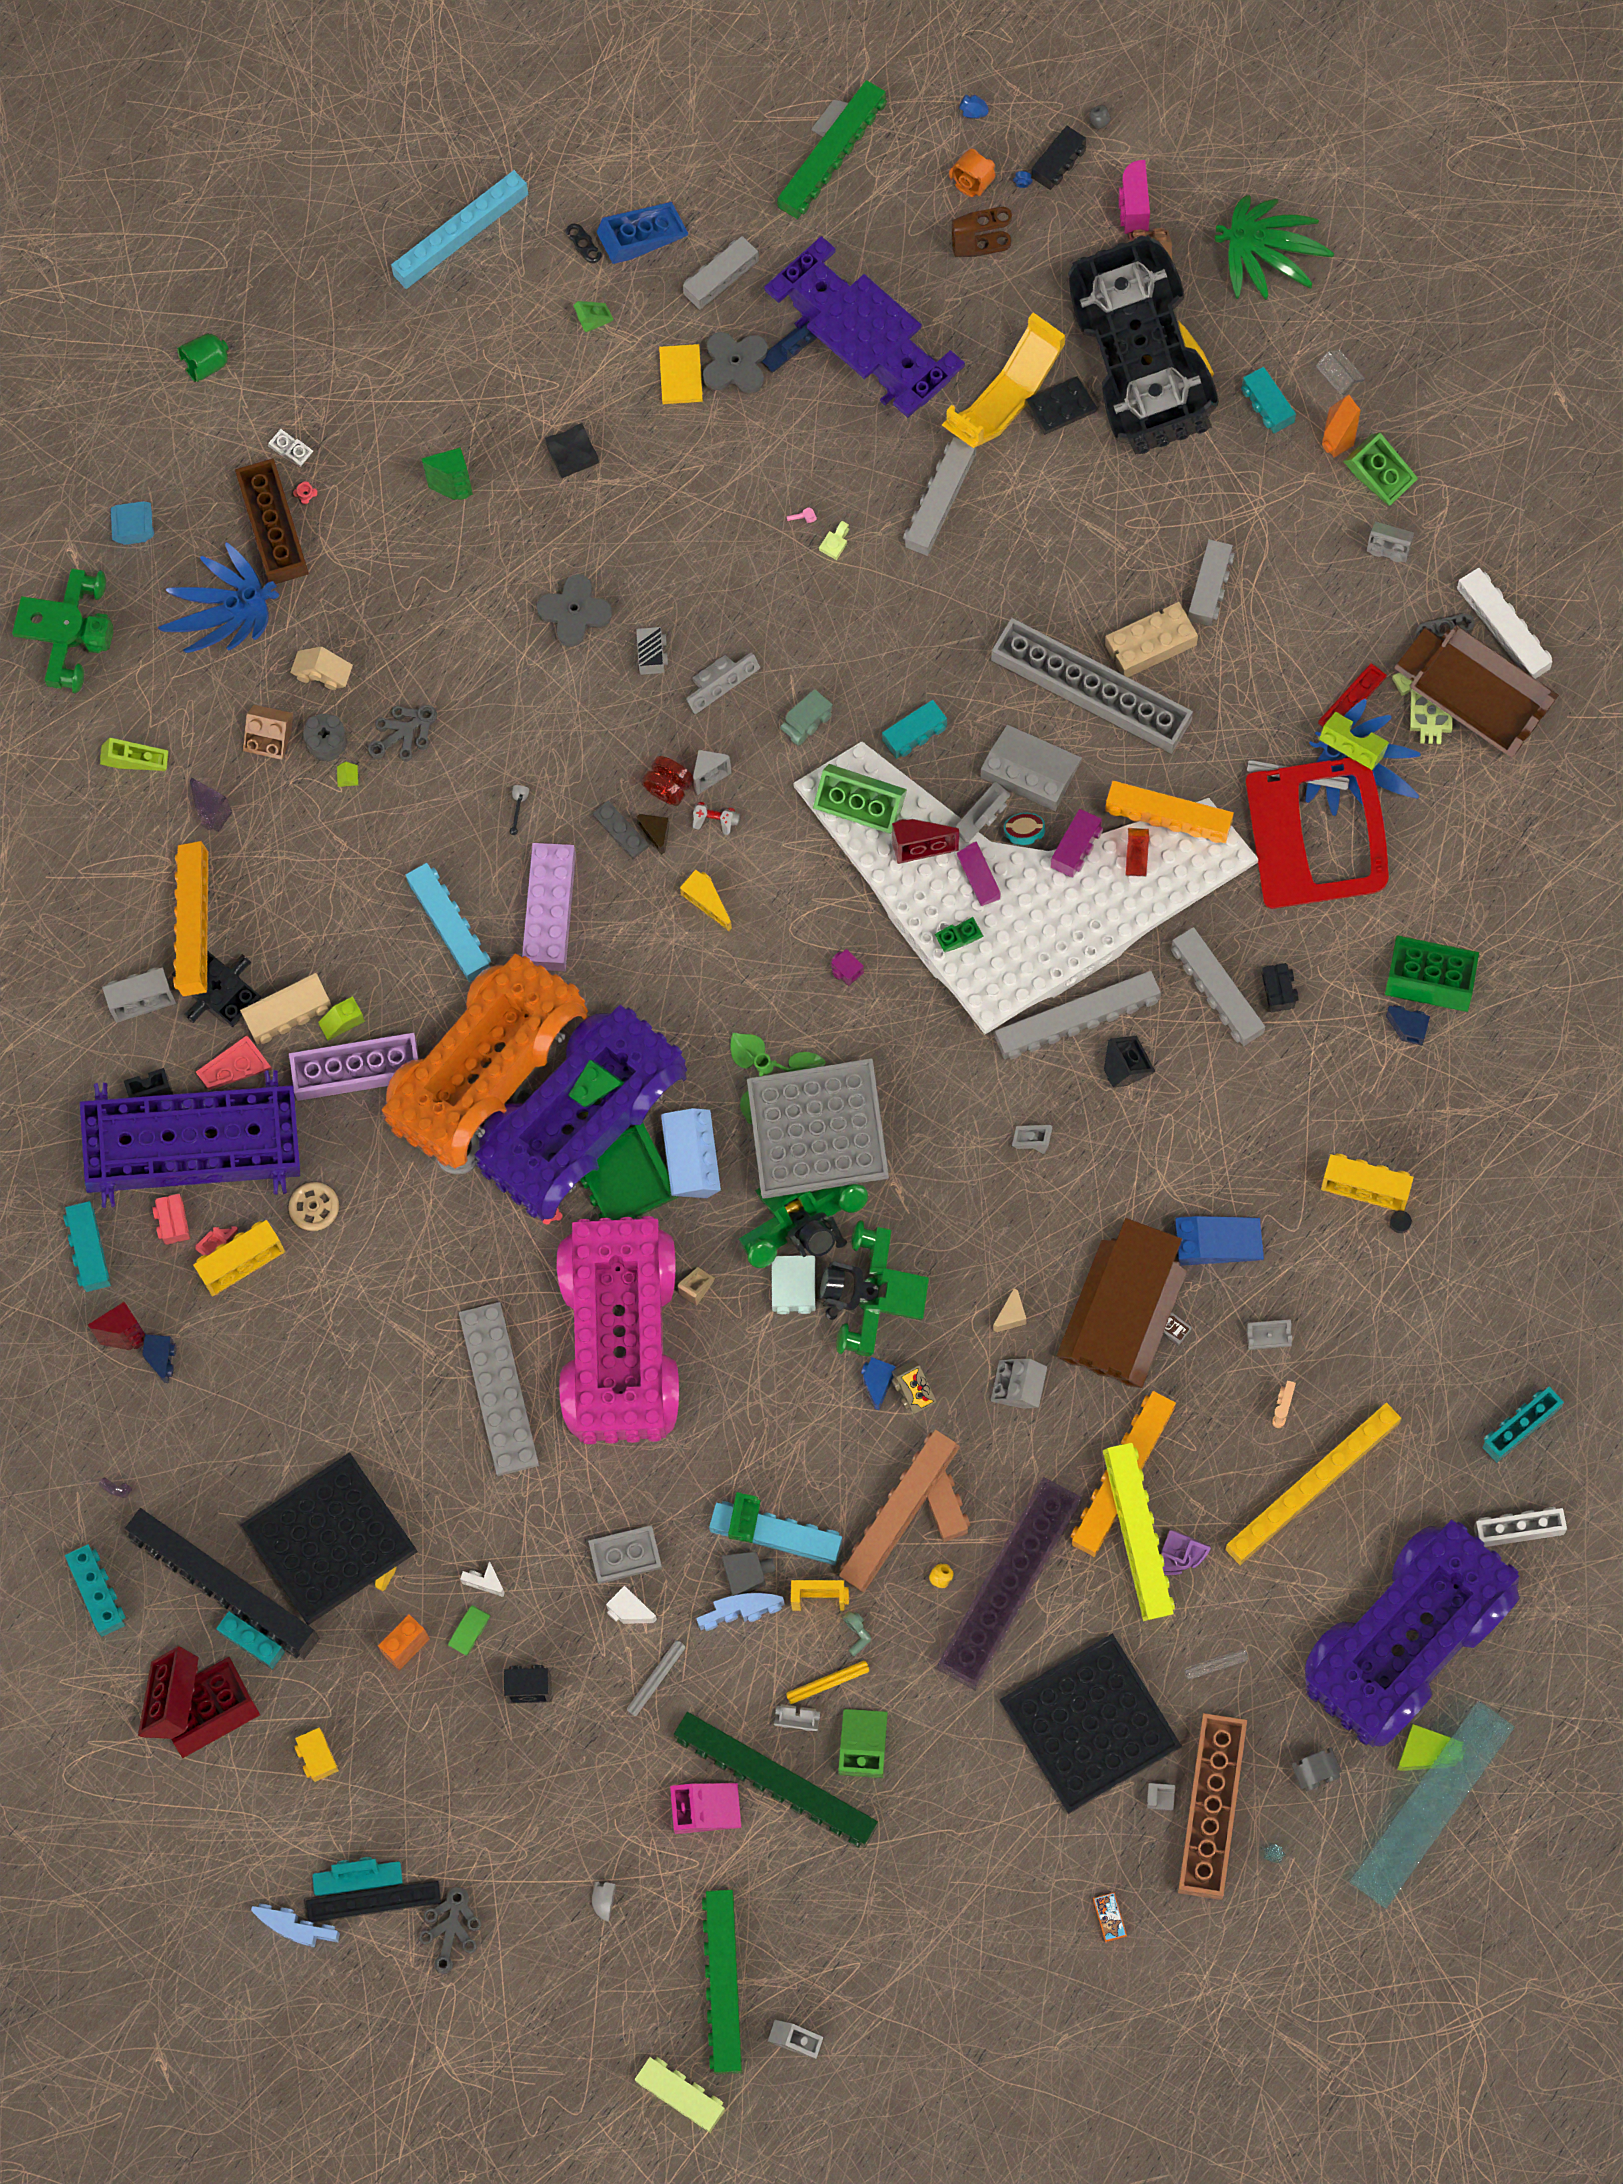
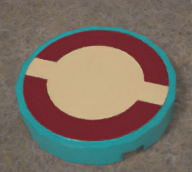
(1024, 828)

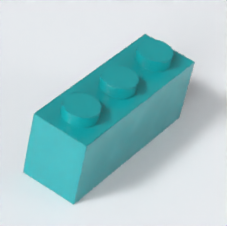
(1268, 400)
(914, 729)
(250, 1640)

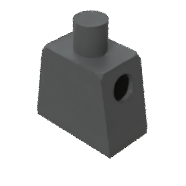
(746, 1572)

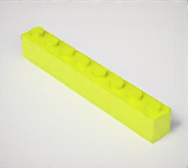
(1138, 1531)

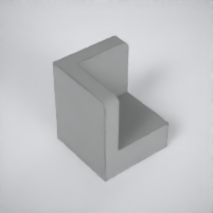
(1160, 1796)

